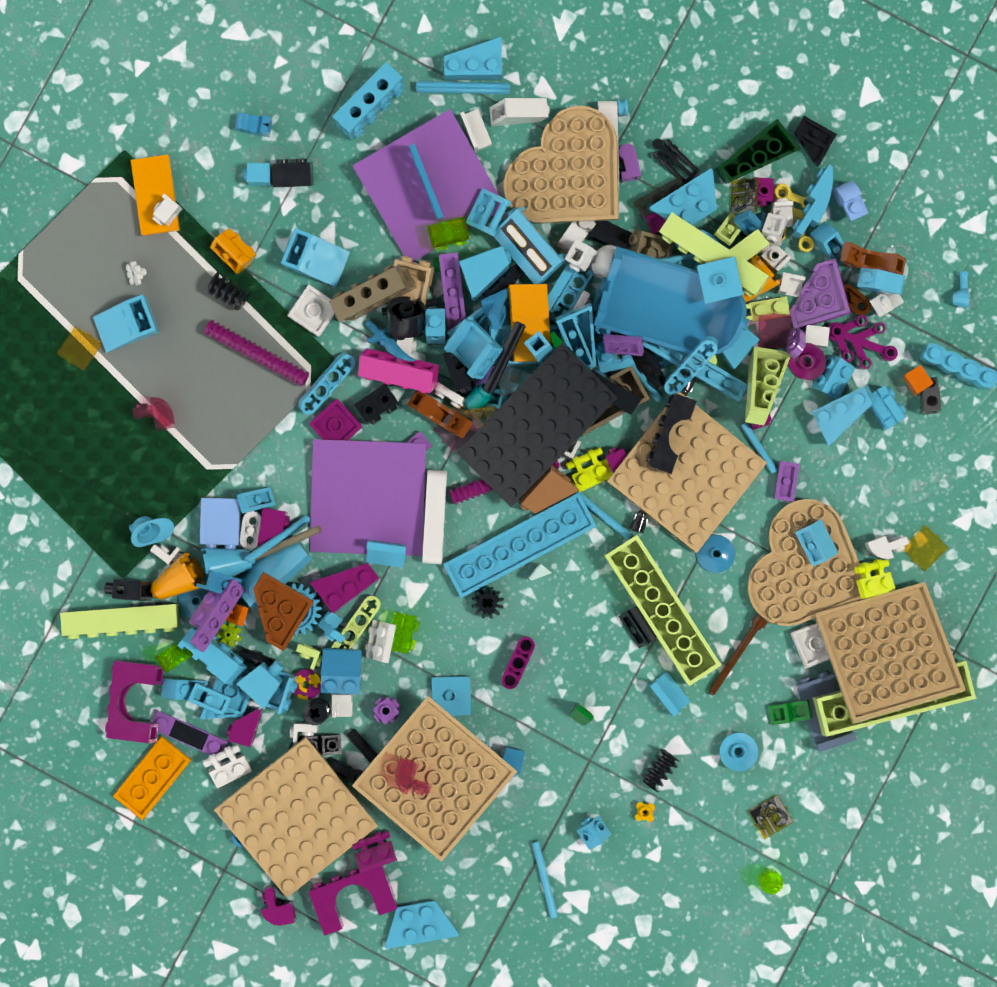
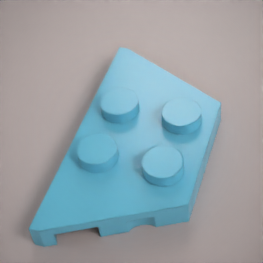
(691, 201)
(237, 704)
(419, 924)

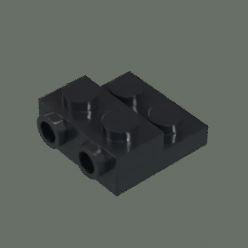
(460, 378)

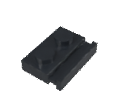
(637, 627)

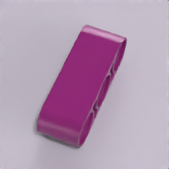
(518, 672)

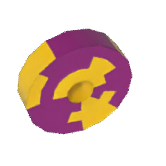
(315, 684)

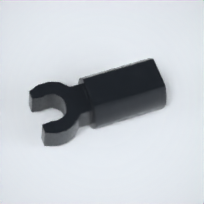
(345, 770)

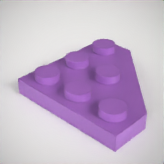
(821, 297)

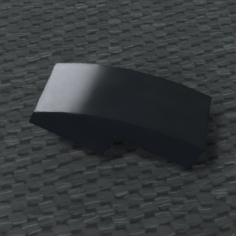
(326, 743)

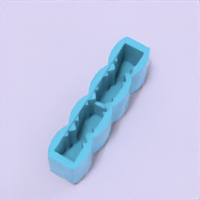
(963, 369)

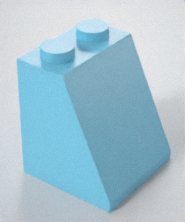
(484, 270)

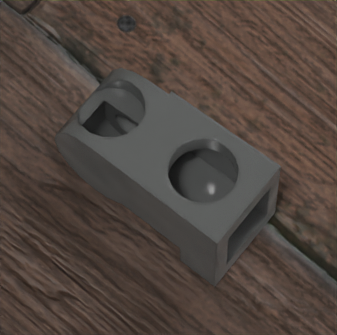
(930, 399)

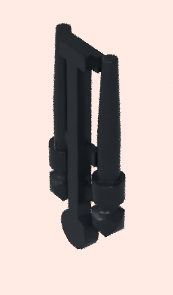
(657, 144)

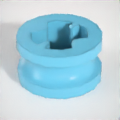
(622, 107)

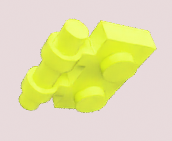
(592, 475)
(874, 585)

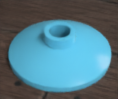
(748, 754)

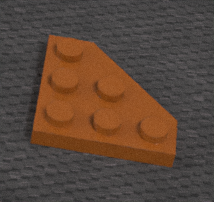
(280, 609)

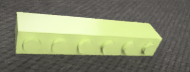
(709, 250)
(120, 619)

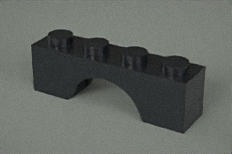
(662, 456)

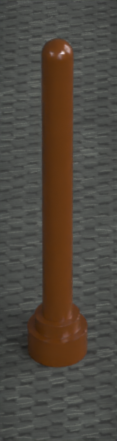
(757, 624)

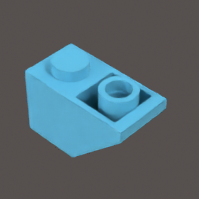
(179, 688)

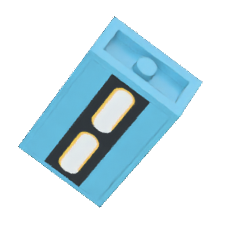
(528, 246)

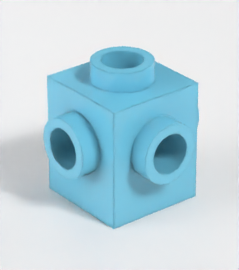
(593, 831)

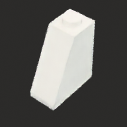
(518, 111)

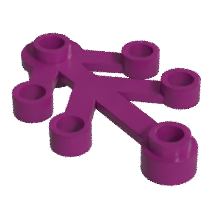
(859, 341)

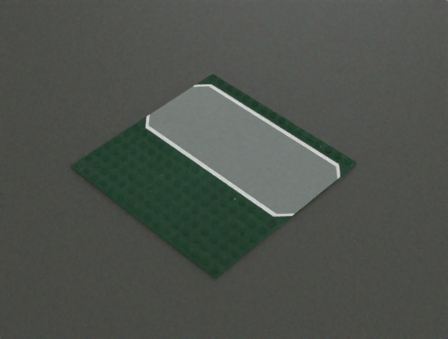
(76, 428)

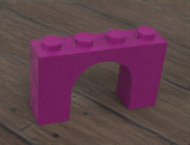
(120, 722)
(325, 896)

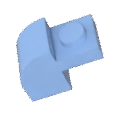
(850, 198)

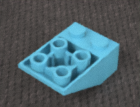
(315, 258)
(126, 323)

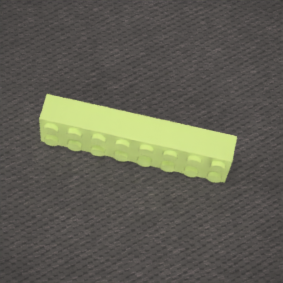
(662, 610)
(835, 718)

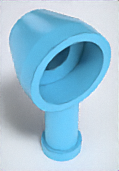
(961, 297)

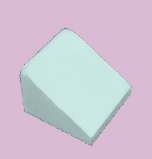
(539, 572)

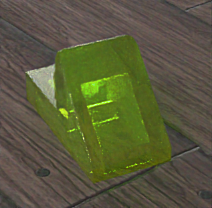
(173, 657)

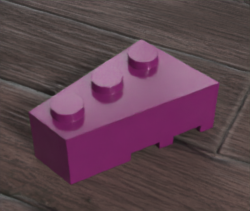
(345, 586)

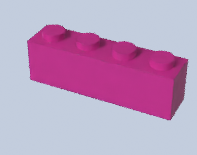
(392, 370)

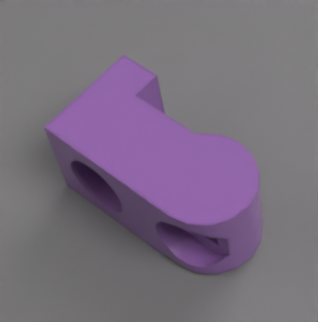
(628, 157)

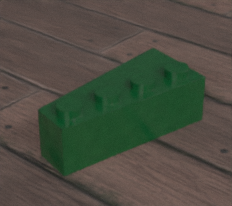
(761, 150)

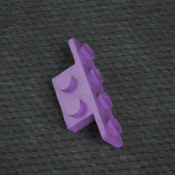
(213, 613)

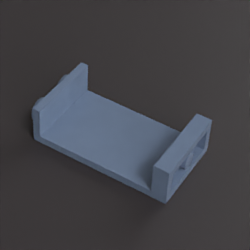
(815, 687)

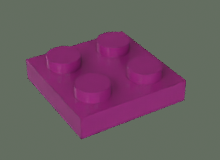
(335, 423)

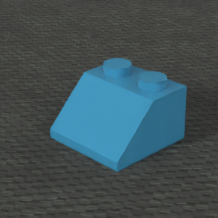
(341, 671)

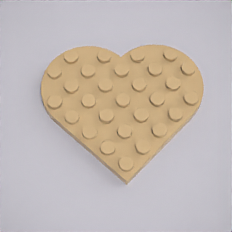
(570, 173)
(785, 584)

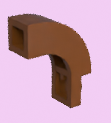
(858, 258)
(439, 414)

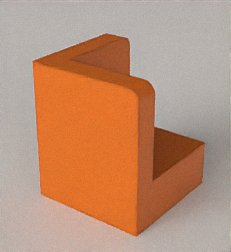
(917, 380)

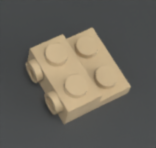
(421, 274)

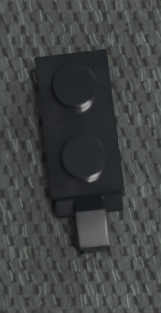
(505, 281)
(650, 368)

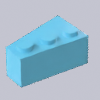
(475, 62)
(578, 333)
(843, 413)
(217, 658)

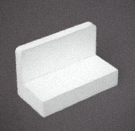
(476, 130)

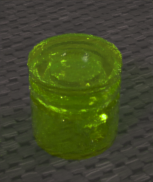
(770, 880)

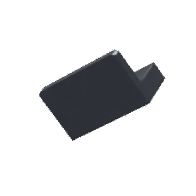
(610, 234)

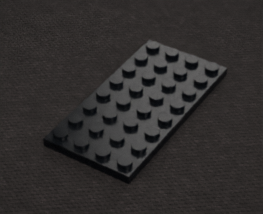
(537, 424)

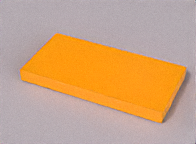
(151, 180)
(529, 306)
(152, 777)

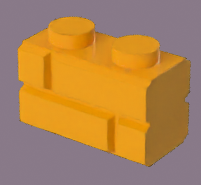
(233, 250)

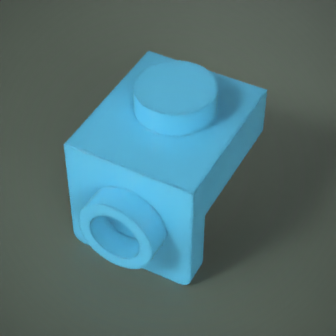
(329, 624)

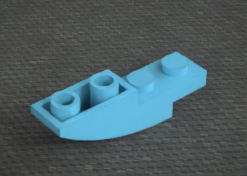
(819, 197)

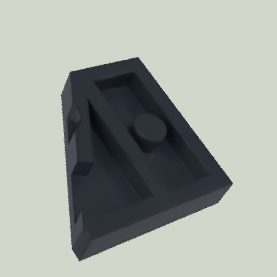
(814, 139)

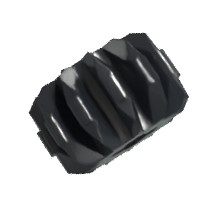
(487, 609)

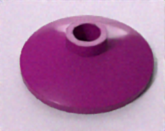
(805, 369)

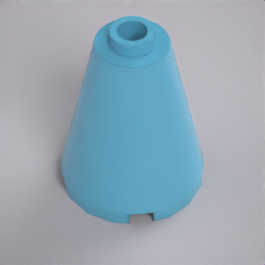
(225, 561)

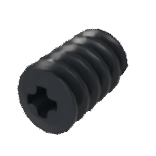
(227, 291)
(309, 710)
(659, 770)

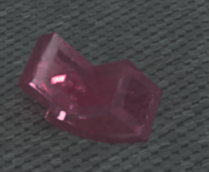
(159, 409)
(405, 779)

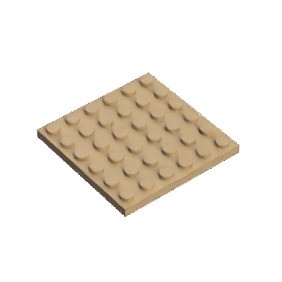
(705, 482)
(889, 652)
(451, 759)
(296, 817)

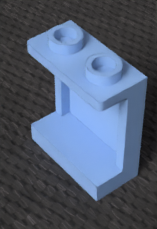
(220, 522)

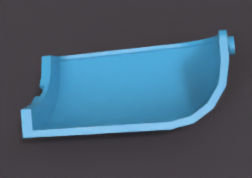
(665, 304)

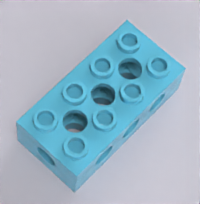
(371, 91)

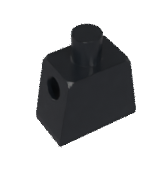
(129, 590)

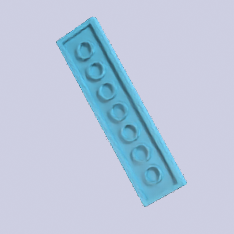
(520, 545)

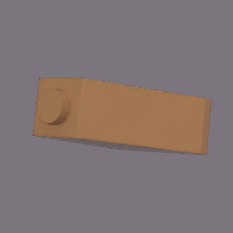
(548, 490)

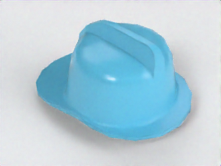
(150, 531)

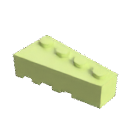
(764, 379)

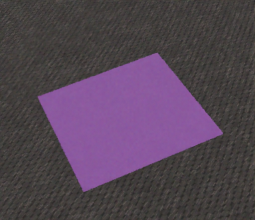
(398, 189)
(367, 494)

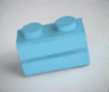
(886, 408)

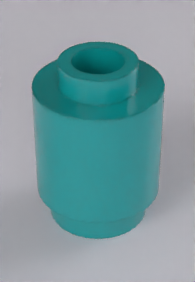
(477, 397)

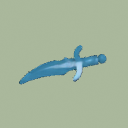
(388, 343)

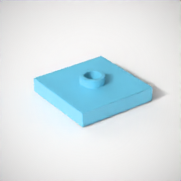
(720, 280)
(453, 694)

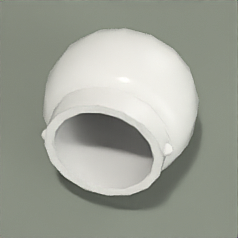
(602, 261)

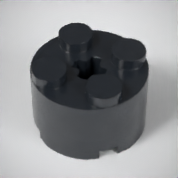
(405, 318)

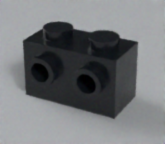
(292, 173)
(377, 404)

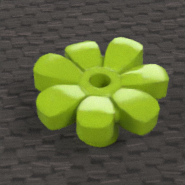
(233, 634)

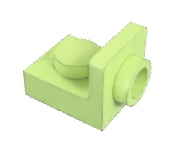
(308, 652)

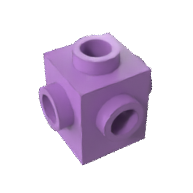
(393, 706)

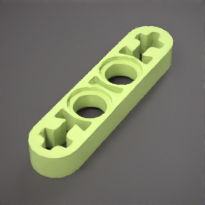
(353, 626)

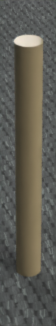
(292, 540)

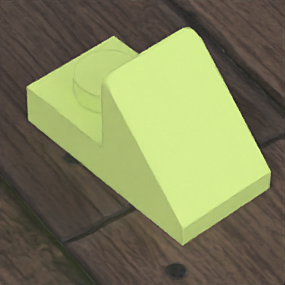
(728, 230)

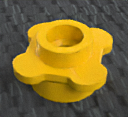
(640, 815)

